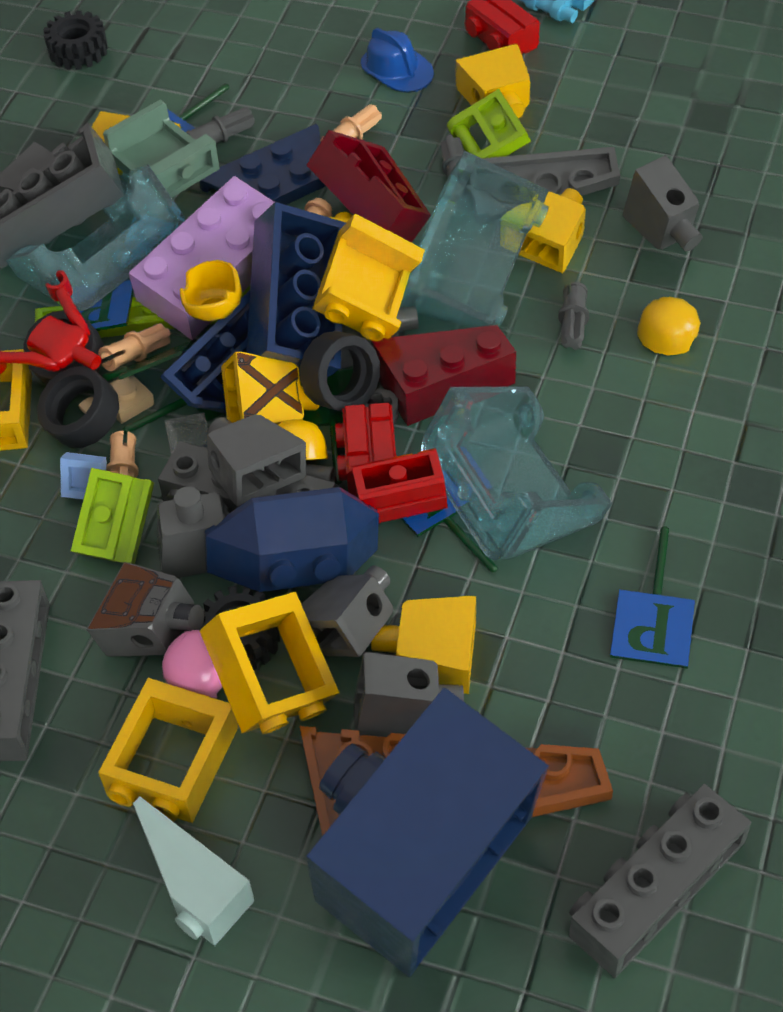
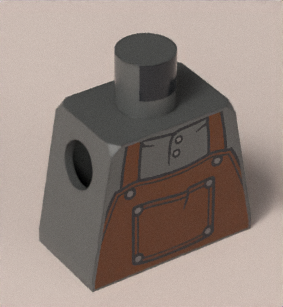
(143, 613)

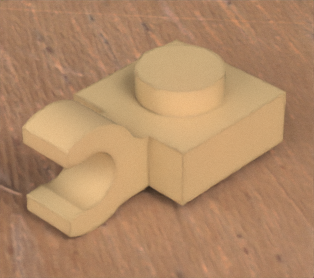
(132, 398)

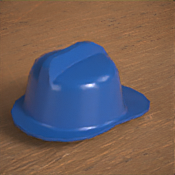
(395, 62)

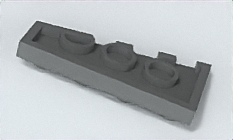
(576, 169)

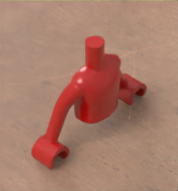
(54, 341)

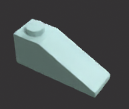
(201, 885)

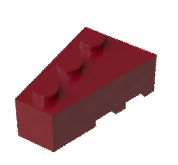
(369, 183)
(428, 364)

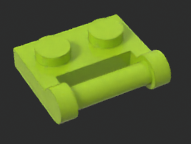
(496, 122)

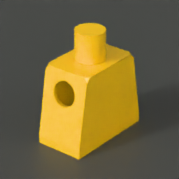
(494, 70)
(559, 233)
(437, 632)

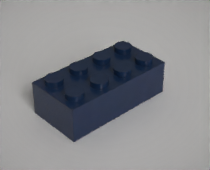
(286, 275)

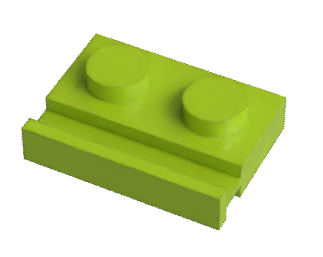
(112, 516)

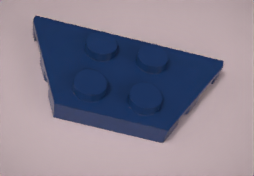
(276, 169)

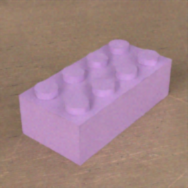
(215, 231)

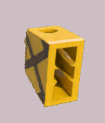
(263, 388)

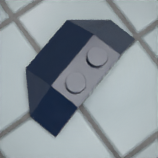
(198, 371)
(292, 539)

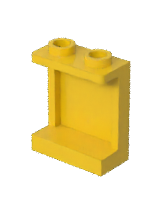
(367, 278)

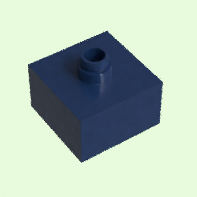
(421, 827)

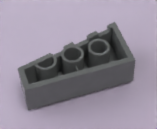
(59, 194)

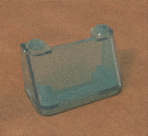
(473, 243)
(110, 252)
(502, 476)

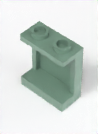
(168, 150)

